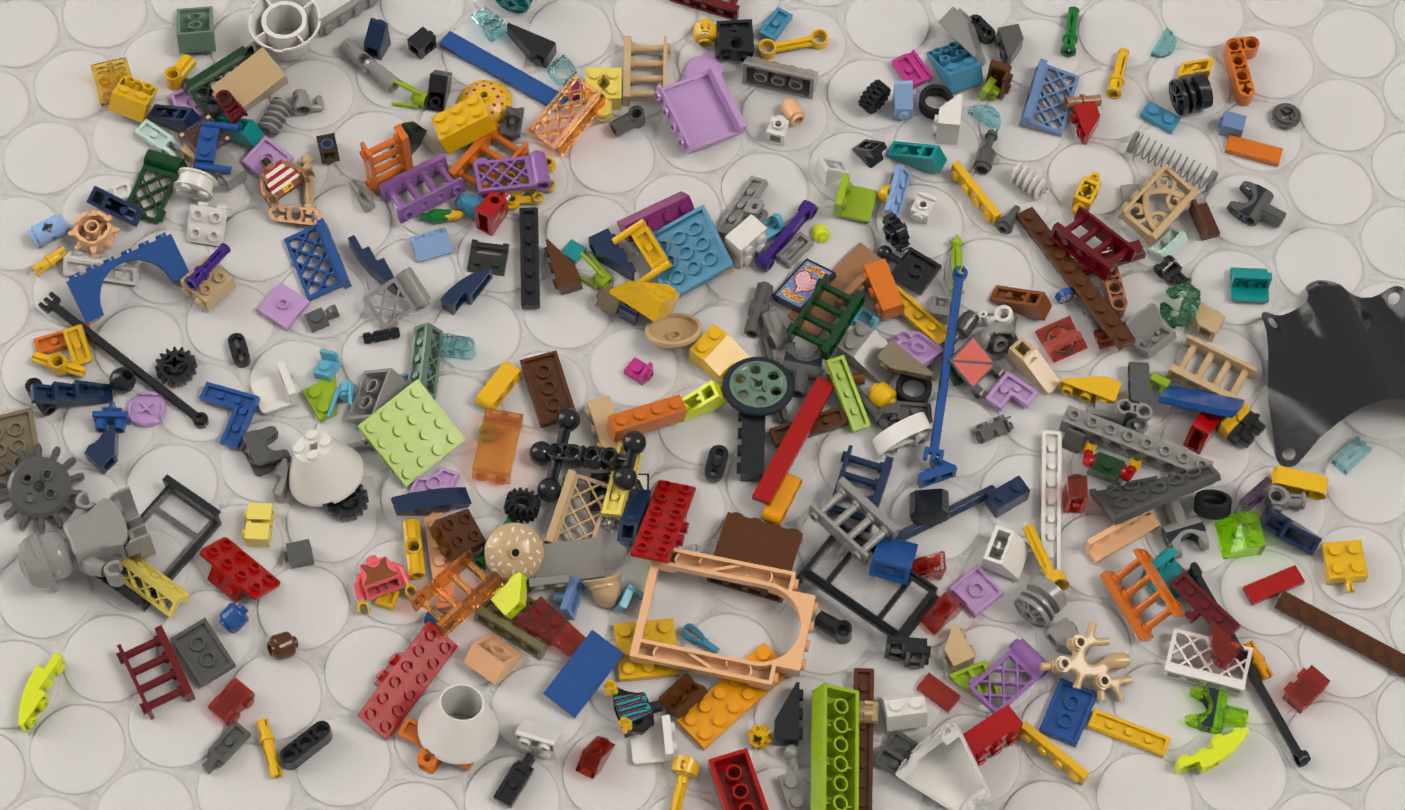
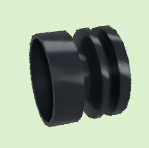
(1190, 93)

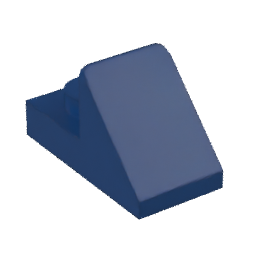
(938, 473)

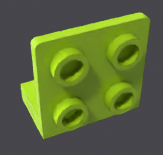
(854, 201)

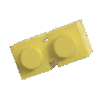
(258, 524)

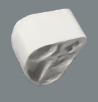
(903, 436)

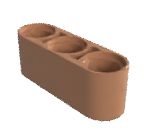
(1115, 298)

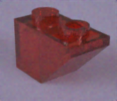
(594, 756)

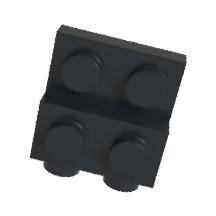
(912, 650)

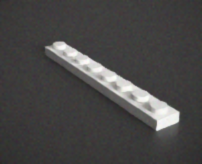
(1051, 496)

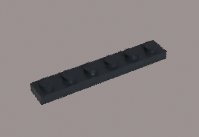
(529, 258)

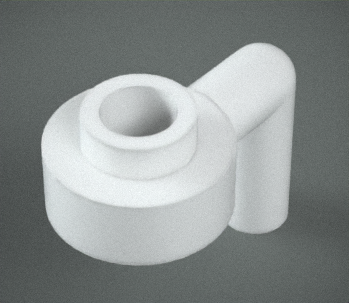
(998, 314)

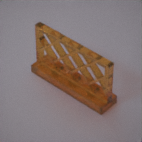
(577, 122)

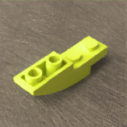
(34, 696)
(1218, 751)

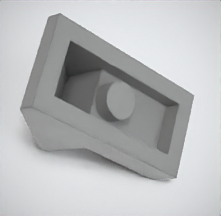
(940, 309)

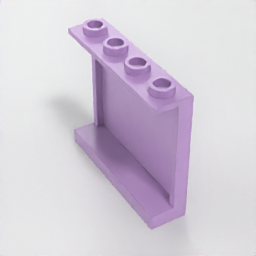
(700, 110)

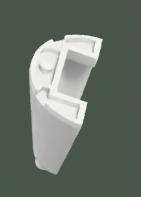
(945, 770)

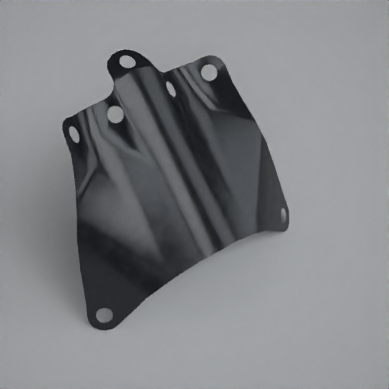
(1331, 362)

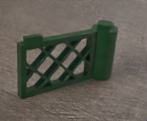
(165, 166)

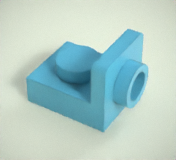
(328, 365)

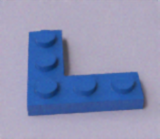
(243, 409)

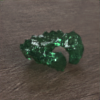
(1188, 307)

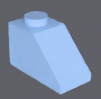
(902, 100)

